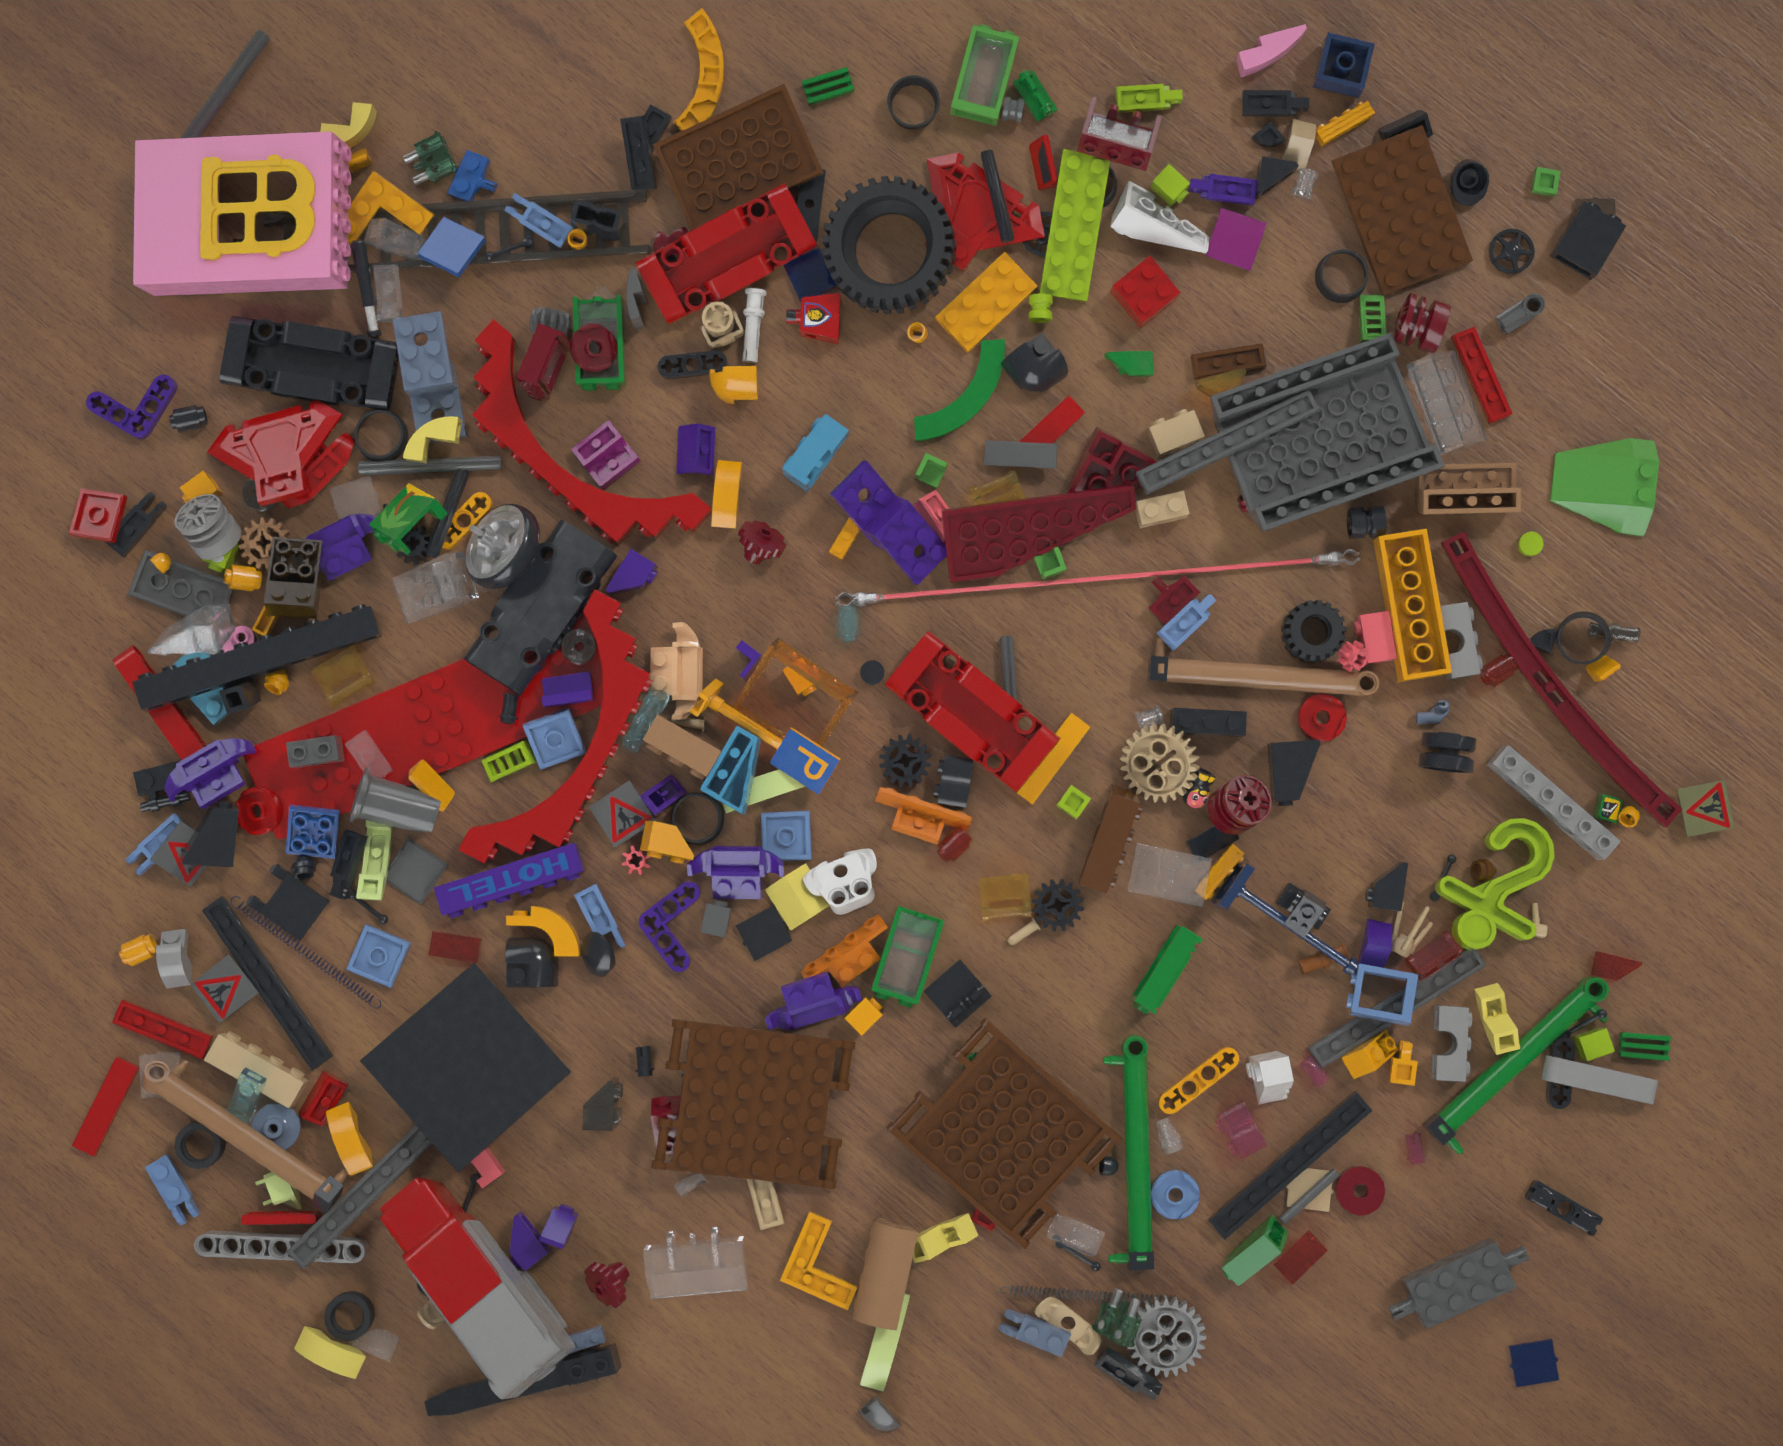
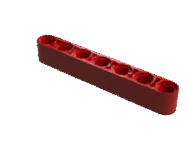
(168, 718)

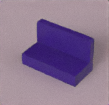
(695, 449)
(750, 654)
(567, 689)

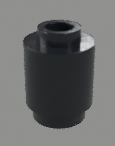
(188, 418)

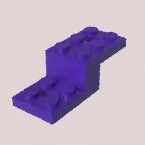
(890, 522)

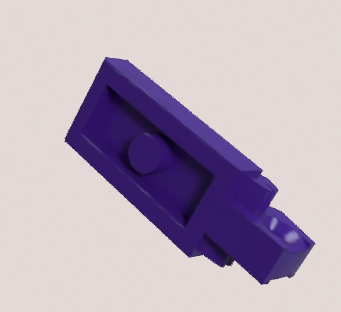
(1225, 189)

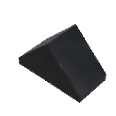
(1272, 172)

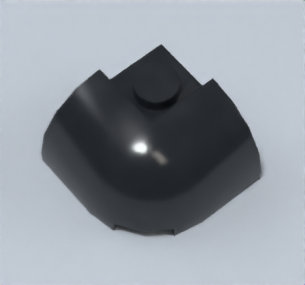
(1036, 365)
(530, 963)

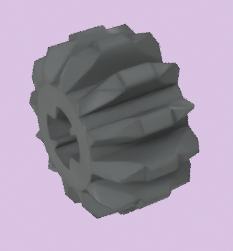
(552, 318)

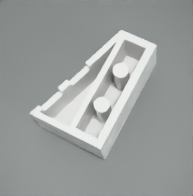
(1270, 1075)

